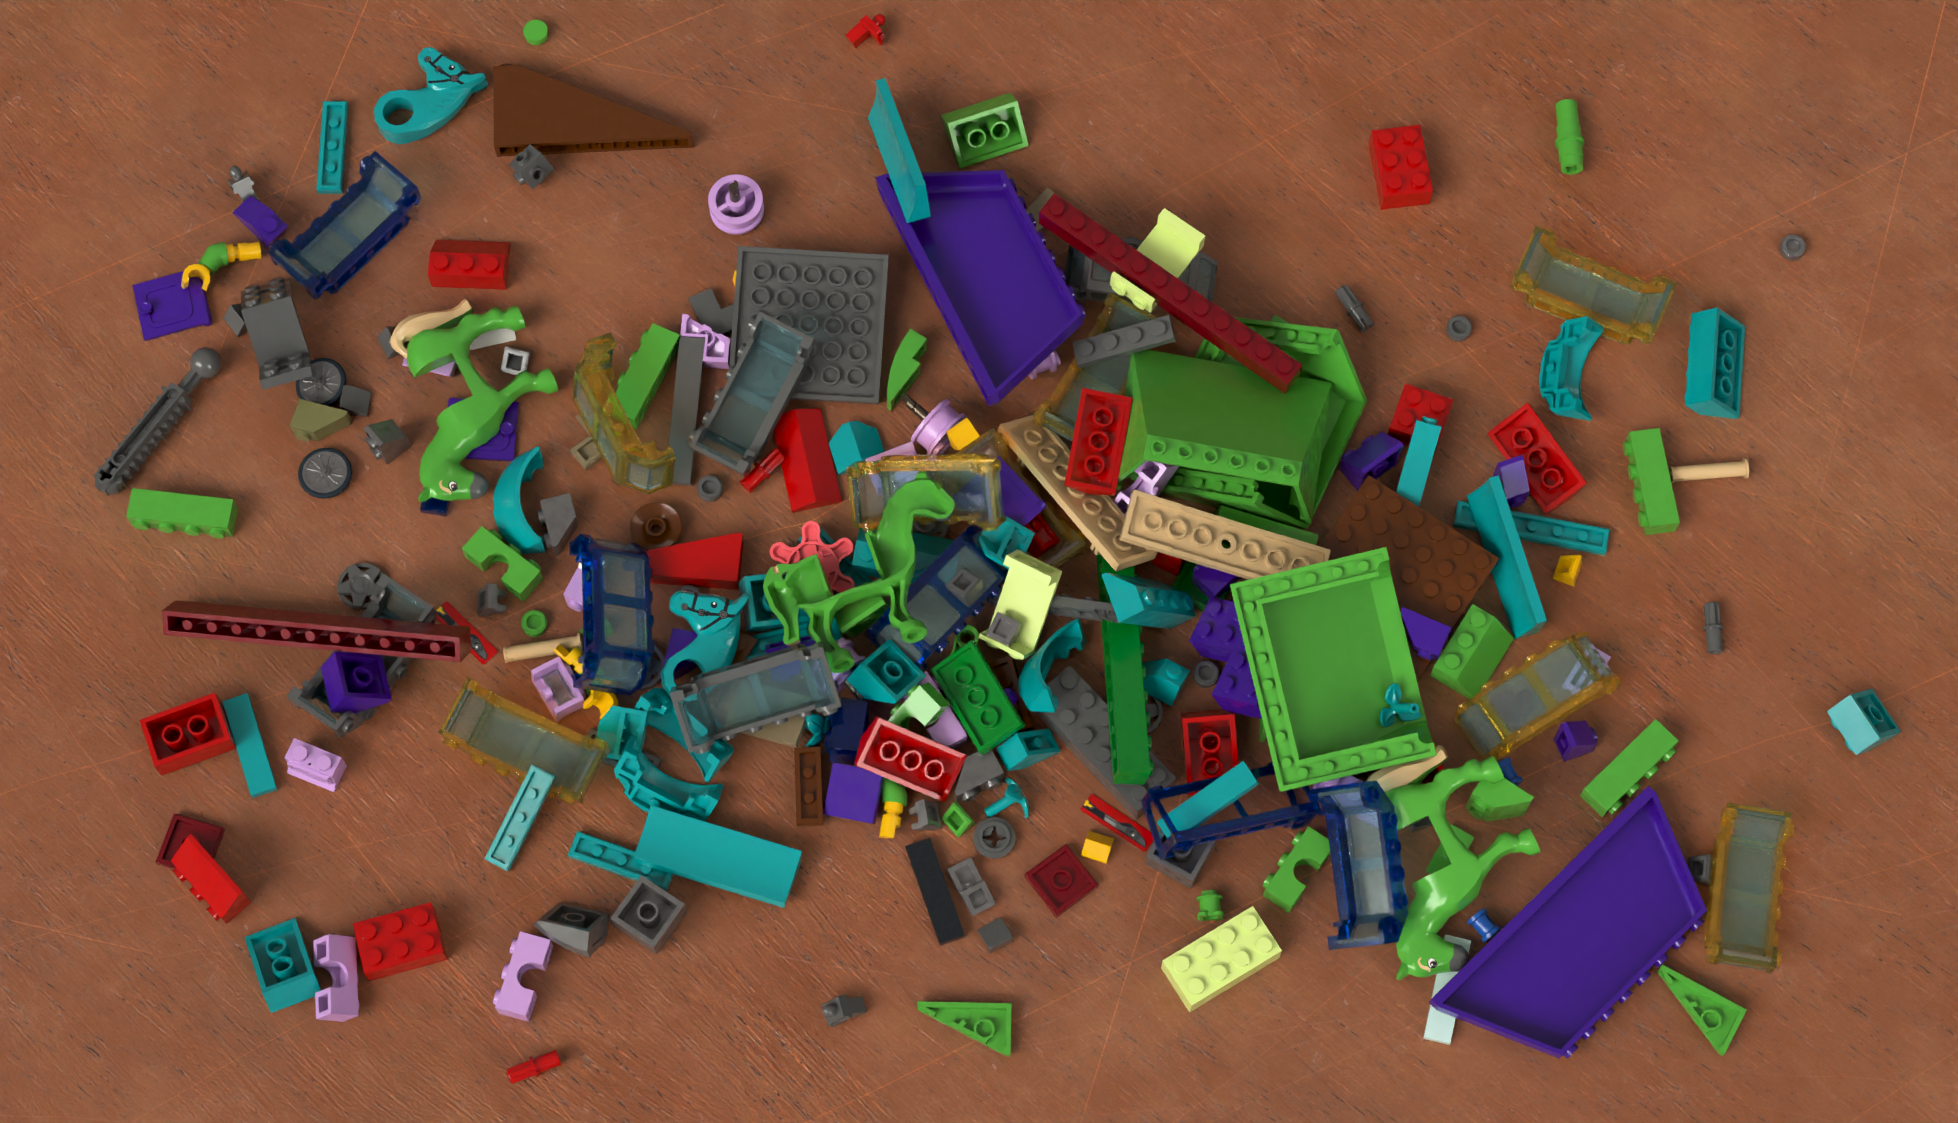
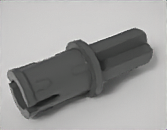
(1354, 308)
(1713, 628)

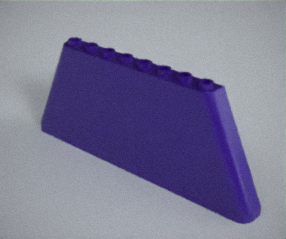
(988, 275)
(1583, 937)

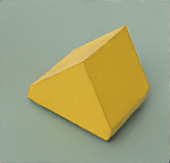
(962, 434)
(1568, 569)
(1097, 847)

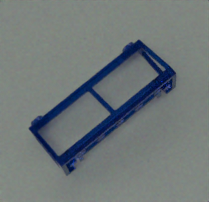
(1295, 816)

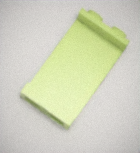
(1169, 245)
(1026, 599)

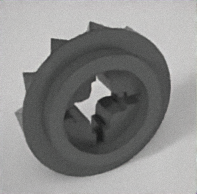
(1003, 830)

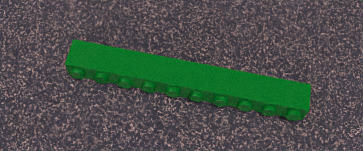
(1125, 692)

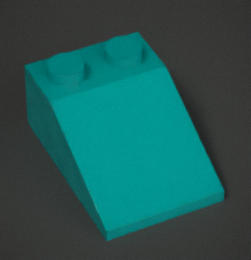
(757, 611)
(282, 965)

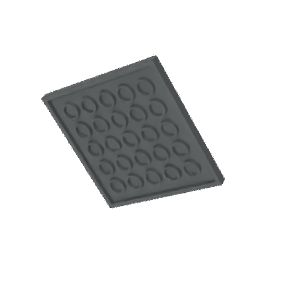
(827, 297)

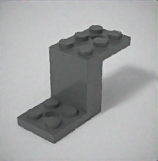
(276, 332)

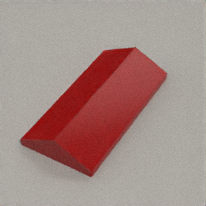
(1098, 442)
(807, 460)
(1548, 468)
(909, 759)

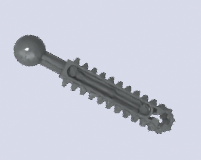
(155, 424)

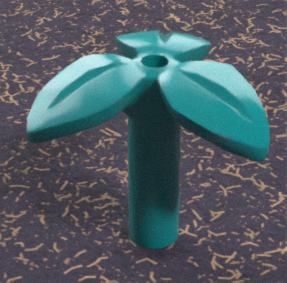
(1405, 711)
(817, 726)
(1012, 794)

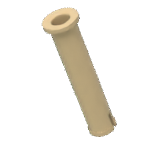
(1709, 471)
(541, 648)

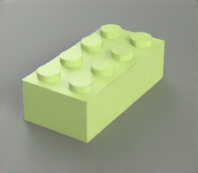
(1221, 959)

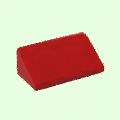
(1044, 537)

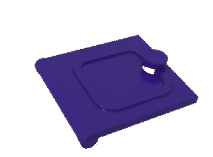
(172, 306)
(499, 447)
(1017, 499)

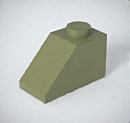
(317, 421)

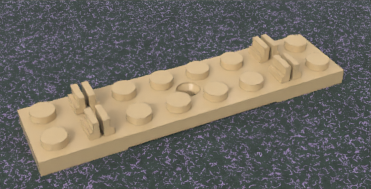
(1093, 514)
(1199, 534)

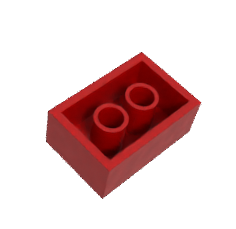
(1400, 167)
(187, 734)
(400, 941)

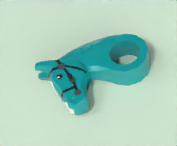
(432, 107)
(717, 630)

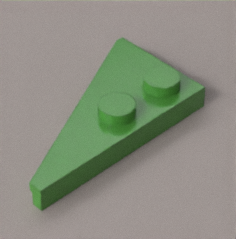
(1712, 1013)
(980, 1021)

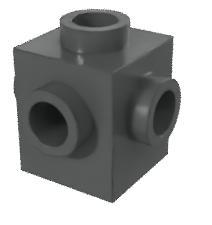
(530, 167)

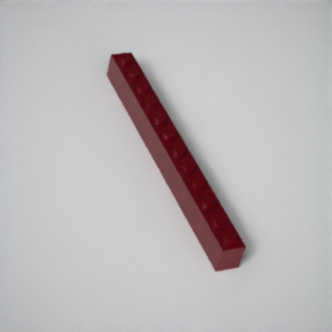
(1170, 293)
(317, 631)

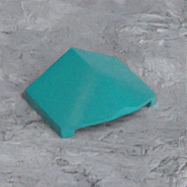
(854, 443)
(1005, 540)
(619, 726)

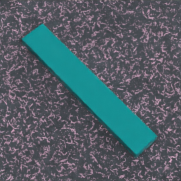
(1545, 530)

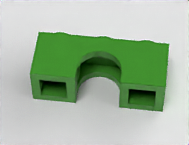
(487, 548)
(923, 704)
(1283, 887)

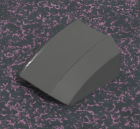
(575, 928)

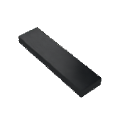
(935, 891)

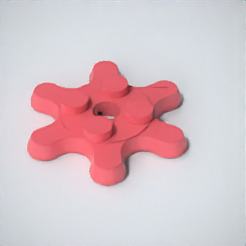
(829, 555)

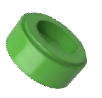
(535, 32)
(534, 623)

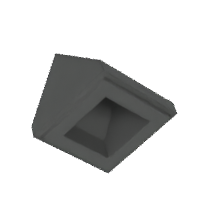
(235, 319)
(384, 339)
(1700, 869)

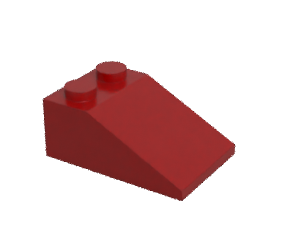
(1208, 744)

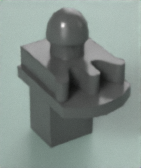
(241, 183)
(842, 1009)

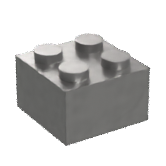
(1184, 865)
(648, 914)

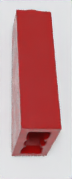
(699, 563)

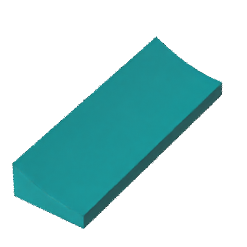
(898, 155)
(1512, 570)
(718, 856)

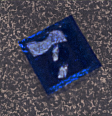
(847, 728)

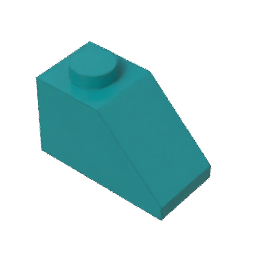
(1164, 680)
(1027, 749)

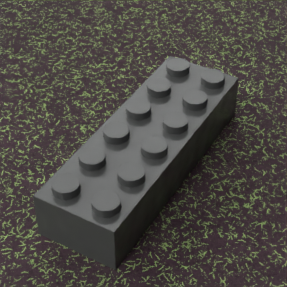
(1084, 728)

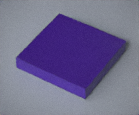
(853, 793)

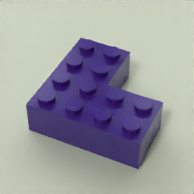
(1221, 639)

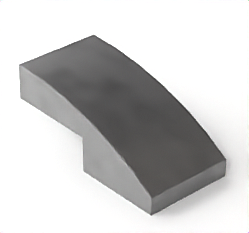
(971, 886)

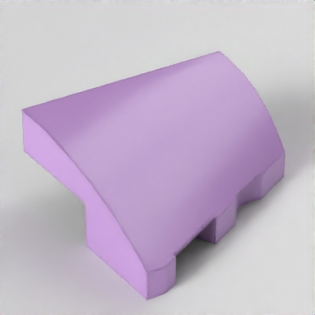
(716, 346)

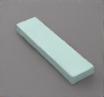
(1440, 1025)

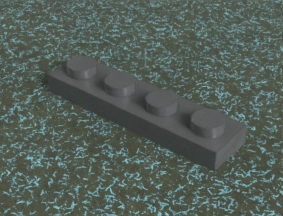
(1124, 341)

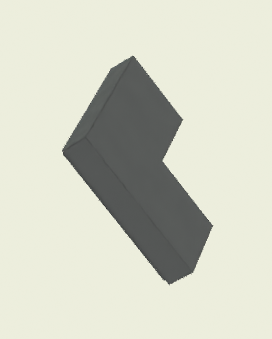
(709, 312)

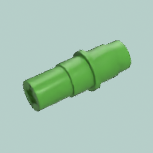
(1569, 138)

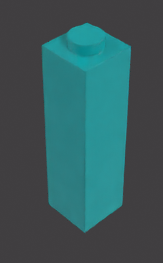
(1418, 459)

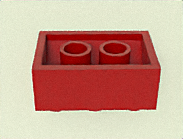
(469, 264)
(208, 880)

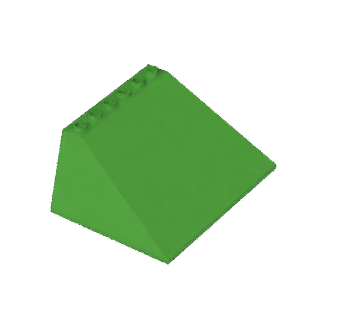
(1322, 359)
(1225, 423)
(1321, 660)

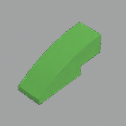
(905, 367)

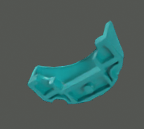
(1564, 364)
(507, 503)
(1032, 677)
(664, 718)
(649, 786)

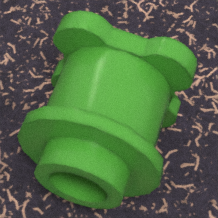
(1210, 906)

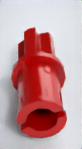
(762, 470)
(533, 1067)

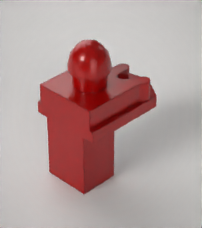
(866, 28)

